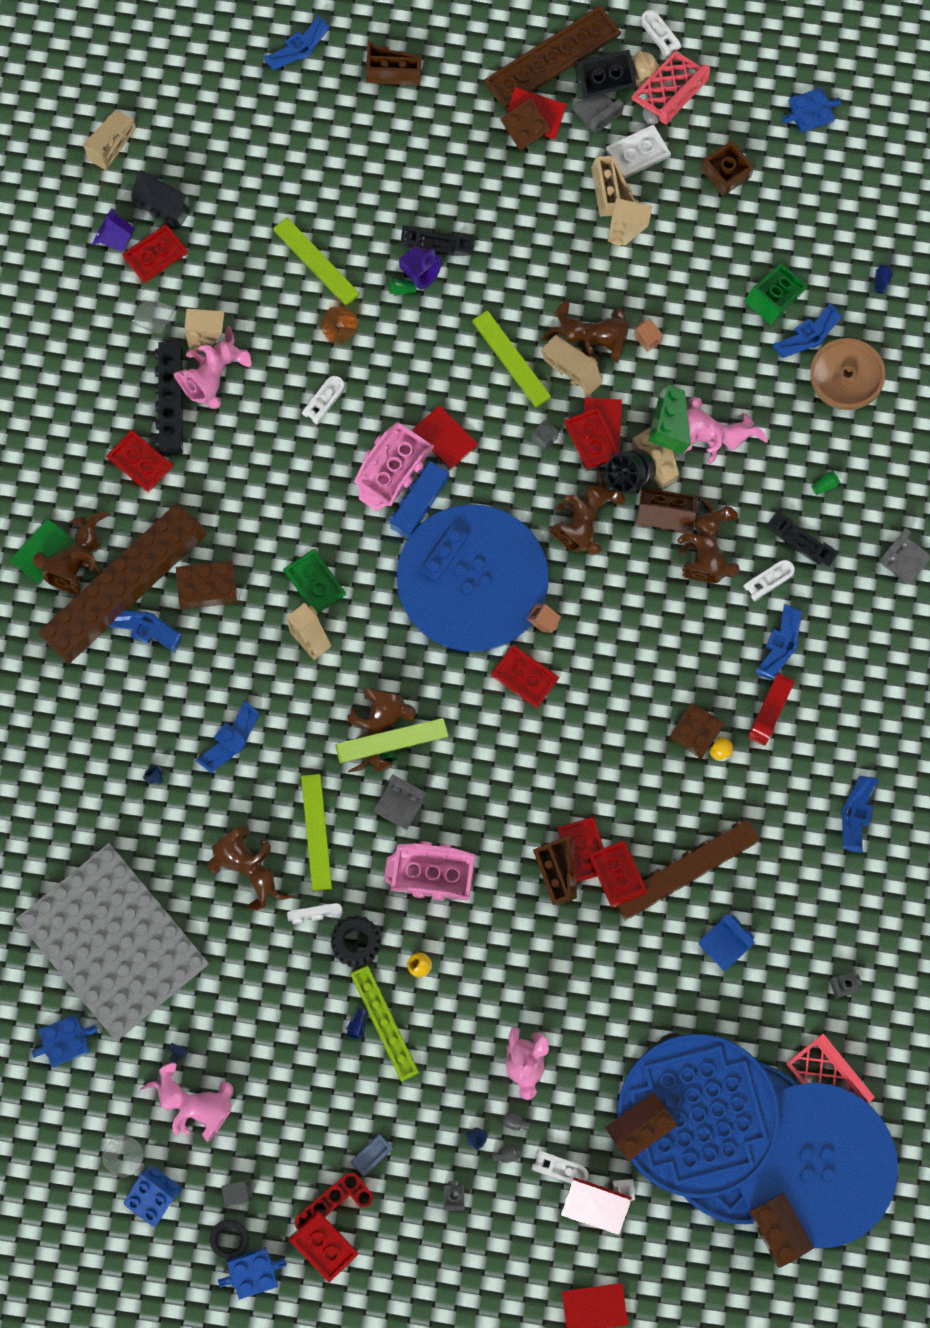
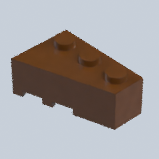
(391, 67)
(558, 869)

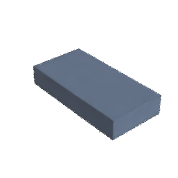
(371, 1155)

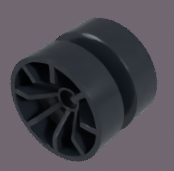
(630, 470)

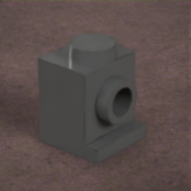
(839, 988)
(450, 1204)

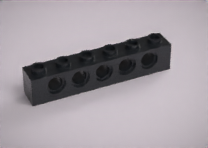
(169, 443)

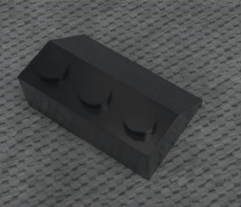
(605, 73)
(160, 199)

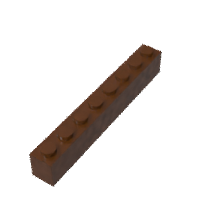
(691, 867)

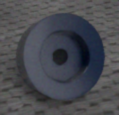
(153, 775)
(177, 1052)
(476, 1138)

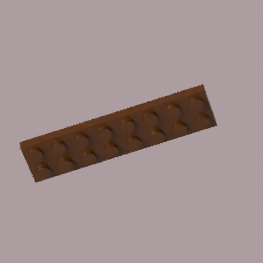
(553, 56)

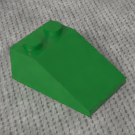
(775, 293)

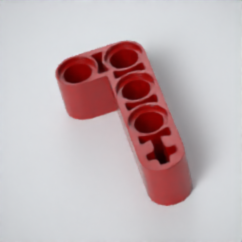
(771, 709)
(345, 1193)

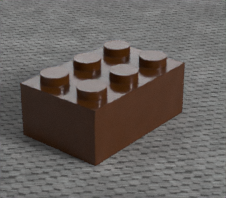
(206, 585)

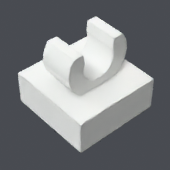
(625, 1187)

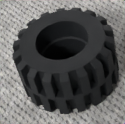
(355, 924)

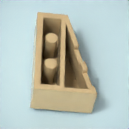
(609, 184)
(628, 221)
(203, 327)
(664, 459)
(308, 631)

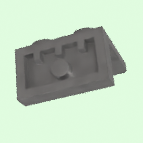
(598, 111)
(905, 558)
(400, 802)

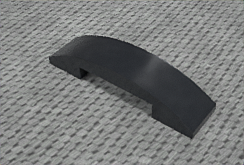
(442, 244)
(801, 541)

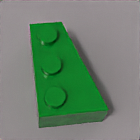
(670, 421)

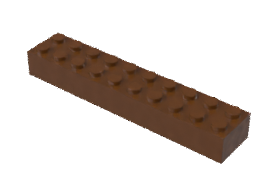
(122, 583)

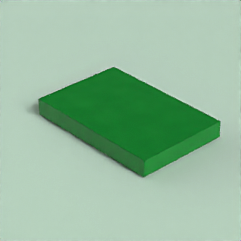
(47, 540)
(314, 581)

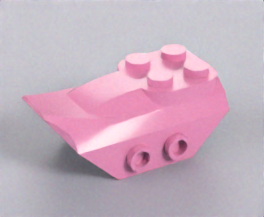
(390, 466)
(430, 871)

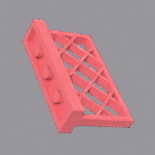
(684, 93)
(839, 1064)

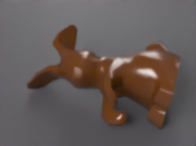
(607, 333)
(580, 529)
(710, 561)
(61, 568)
(383, 714)
(235, 855)

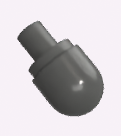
(515, 1122)
(506, 1154)

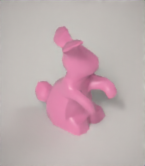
(204, 382)
(706, 429)
(526, 1061)
(206, 1108)

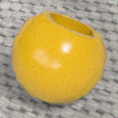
(721, 749)
(419, 965)

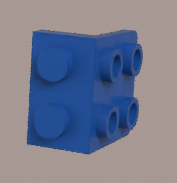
(727, 942)
(152, 1195)

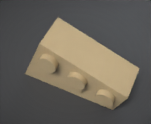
(109, 139)
(573, 363)

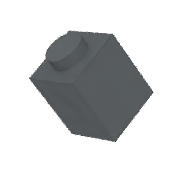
(544, 435)
(236, 1193)

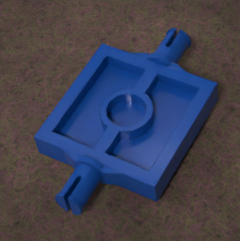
(811, 110)
(64, 1041)
(252, 1273)

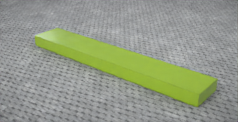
(316, 262)
(511, 359)
(391, 740)
(316, 833)
(384, 1023)

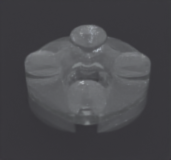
(114, 1149)

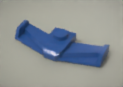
(298, 46)
(809, 333)
(148, 626)
(781, 643)
(230, 739)
(857, 813)

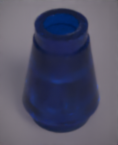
(882, 278)
(357, 1025)

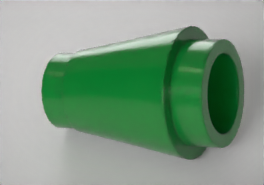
(401, 287)
(826, 483)

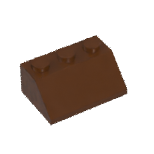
(667, 510)
(641, 1126)
(780, 1230)

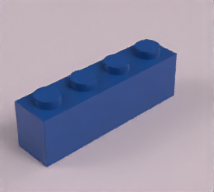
(419, 500)

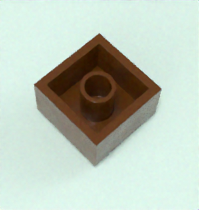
(525, 125)
(727, 168)
(696, 730)

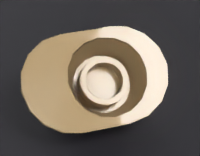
(644, 67)

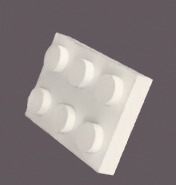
(639, 151)

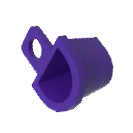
(114, 232)
(421, 266)

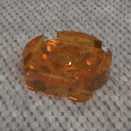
(336, 315)

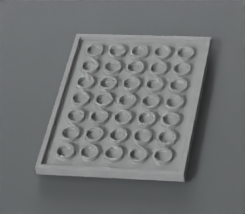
(112, 942)

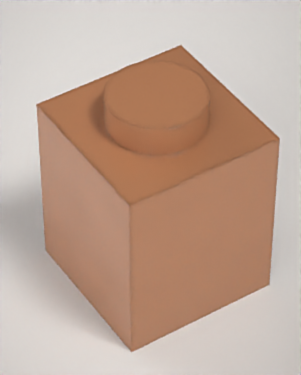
(648, 335)
(544, 618)

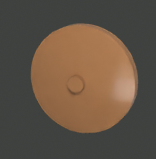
(847, 374)

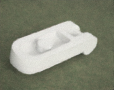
(659, 32)
(324, 399)
(770, 579)
(315, 913)
(559, 1168)

